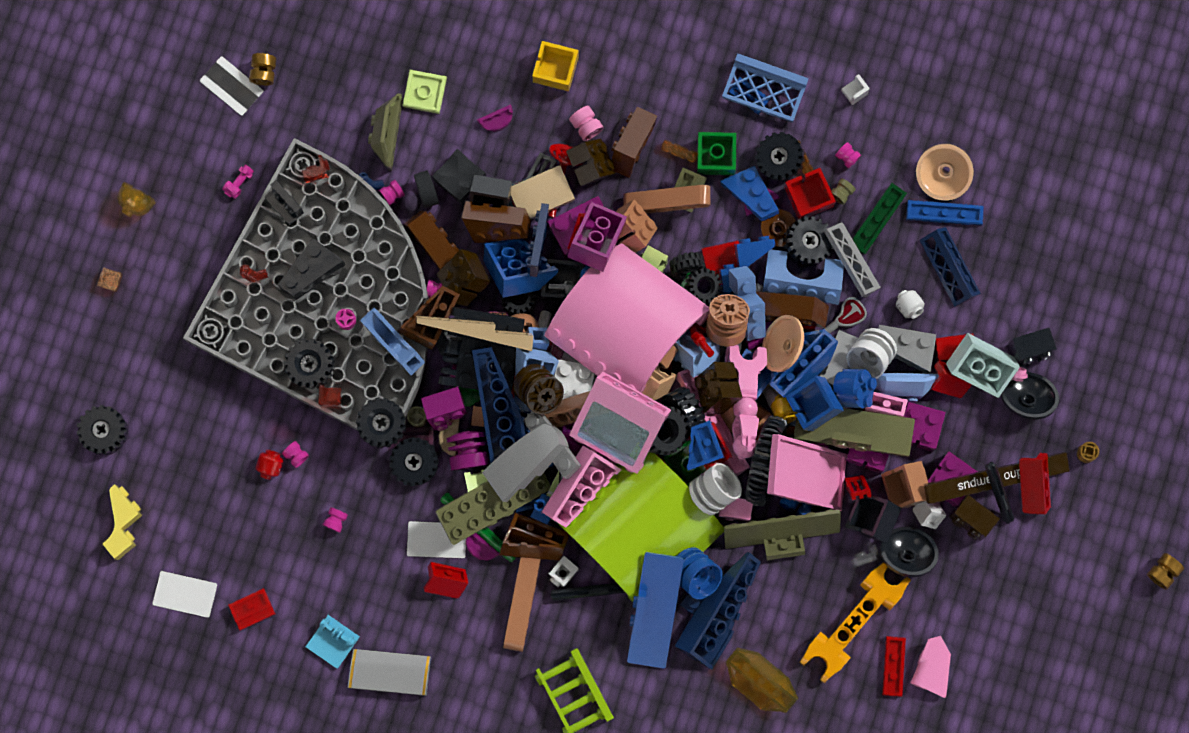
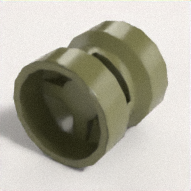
(842, 191)
(417, 417)

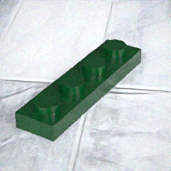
(878, 218)

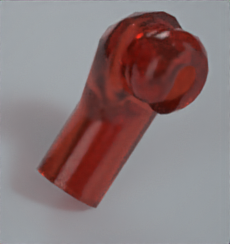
(251, 275)

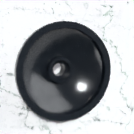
(1032, 397)
(911, 545)

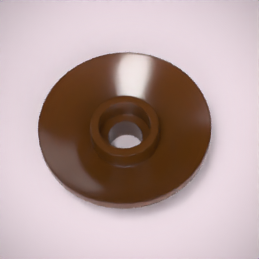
(781, 220)

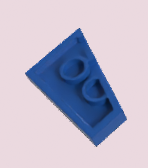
(751, 190)

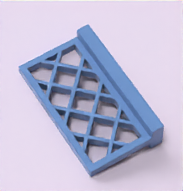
(771, 73)

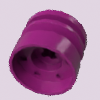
(468, 450)

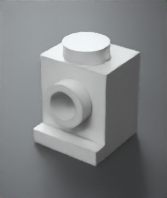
(566, 565)

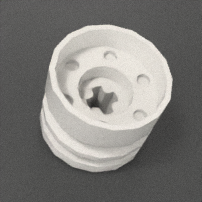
(872, 352)
(715, 489)

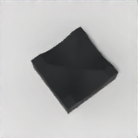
(457, 175)

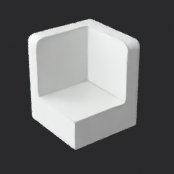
(856, 90)
(929, 514)

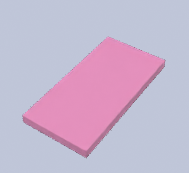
(806, 473)

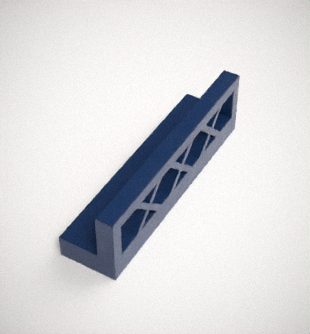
(956, 266)

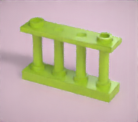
(584, 678)

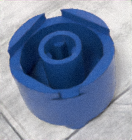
(854, 388)

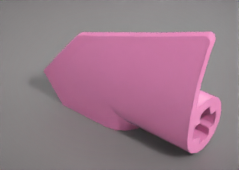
(933, 667)

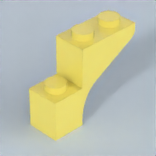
(125, 515)

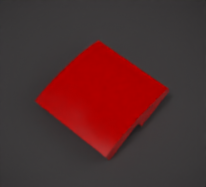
(719, 255)

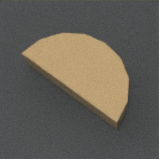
(450, 431)

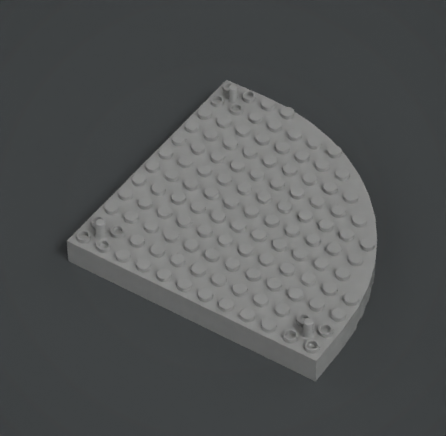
(258, 321)

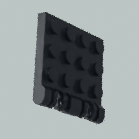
(465, 370)

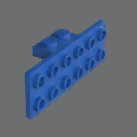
(655, 610)

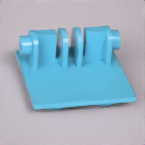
(332, 641)

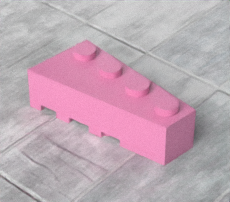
(580, 488)

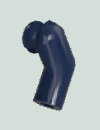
(375, 184)

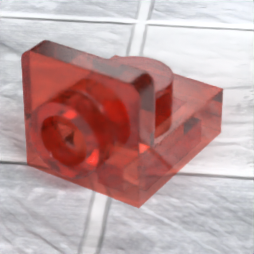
(315, 173)

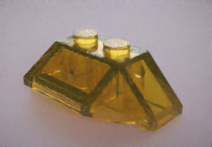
(760, 681)

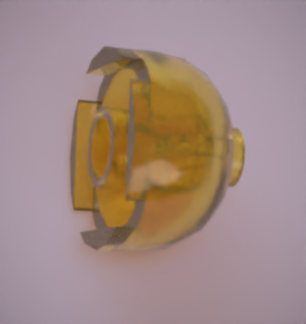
(134, 200)

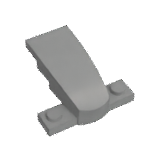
(530, 458)

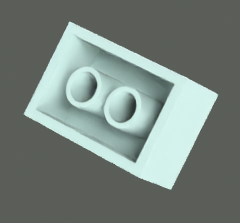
(982, 365)

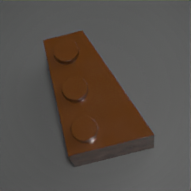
(438, 306)

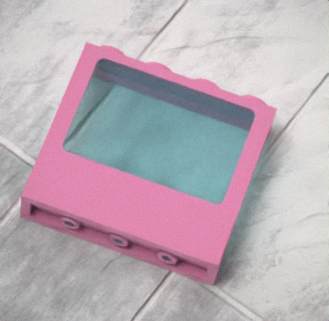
(619, 422)

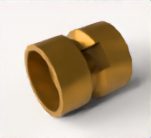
(265, 64)
(1165, 571)

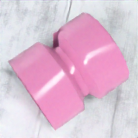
(587, 125)

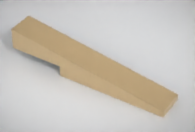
(480, 330)

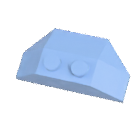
(905, 385)

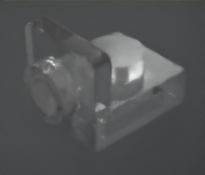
(863, 558)

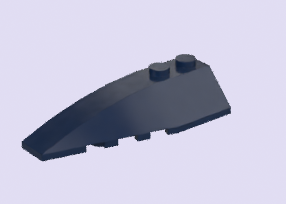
(499, 409)
(714, 619)

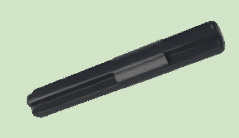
(999, 492)
(586, 591)

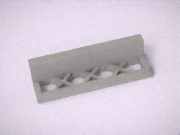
(852, 259)

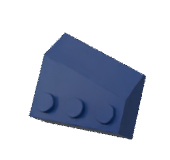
(508, 267)

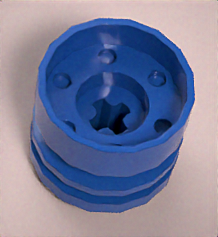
(699, 573)

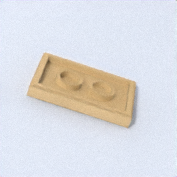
(547, 188)

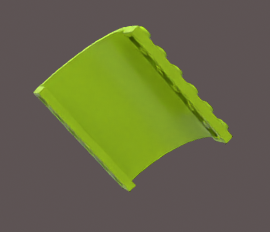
(639, 516)

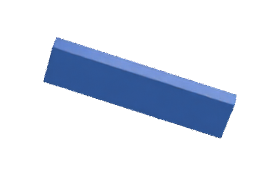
(944, 212)

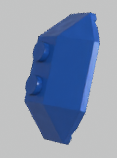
(815, 356)

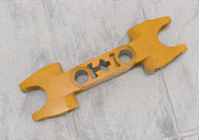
(832, 648)

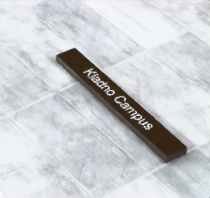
(979, 481)

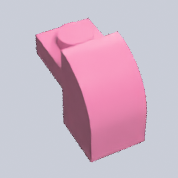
(737, 510)

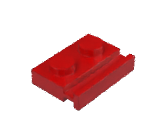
(252, 609)

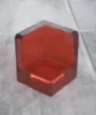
(329, 397)

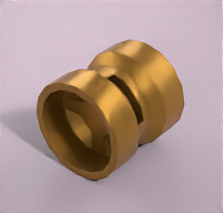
(1084, 452)

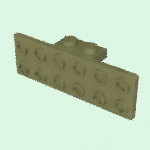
(863, 432)
(484, 507)
(782, 535)

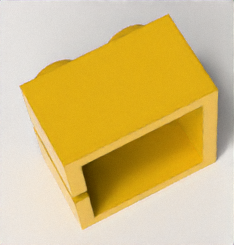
(555, 66)

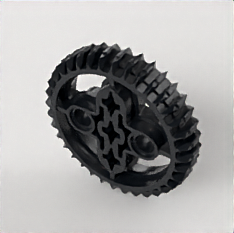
(759, 471)

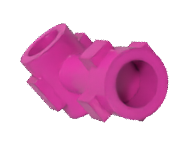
(232, 189)

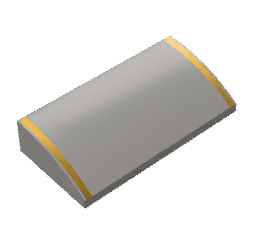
(389, 672)

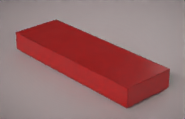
(894, 666)

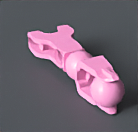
(745, 410)

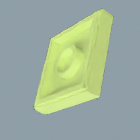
(424, 91)

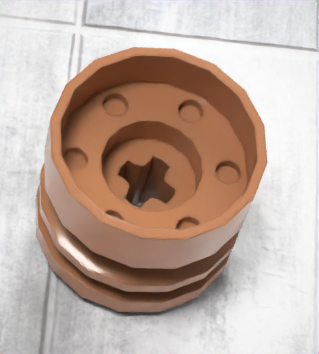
(727, 320)

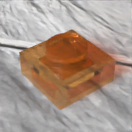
(110, 279)

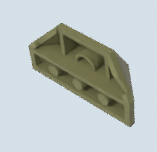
(385, 130)

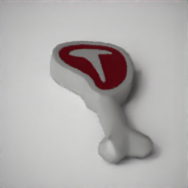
(851, 314)

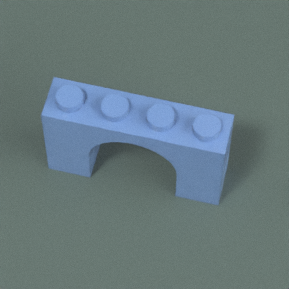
(781, 281)

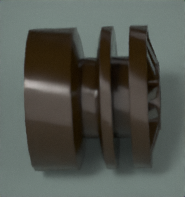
(538, 389)

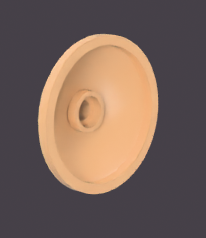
(944, 184)
(783, 343)

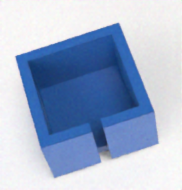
(817, 401)

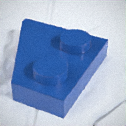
(703, 446)

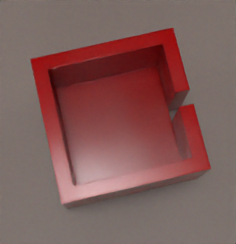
(811, 196)

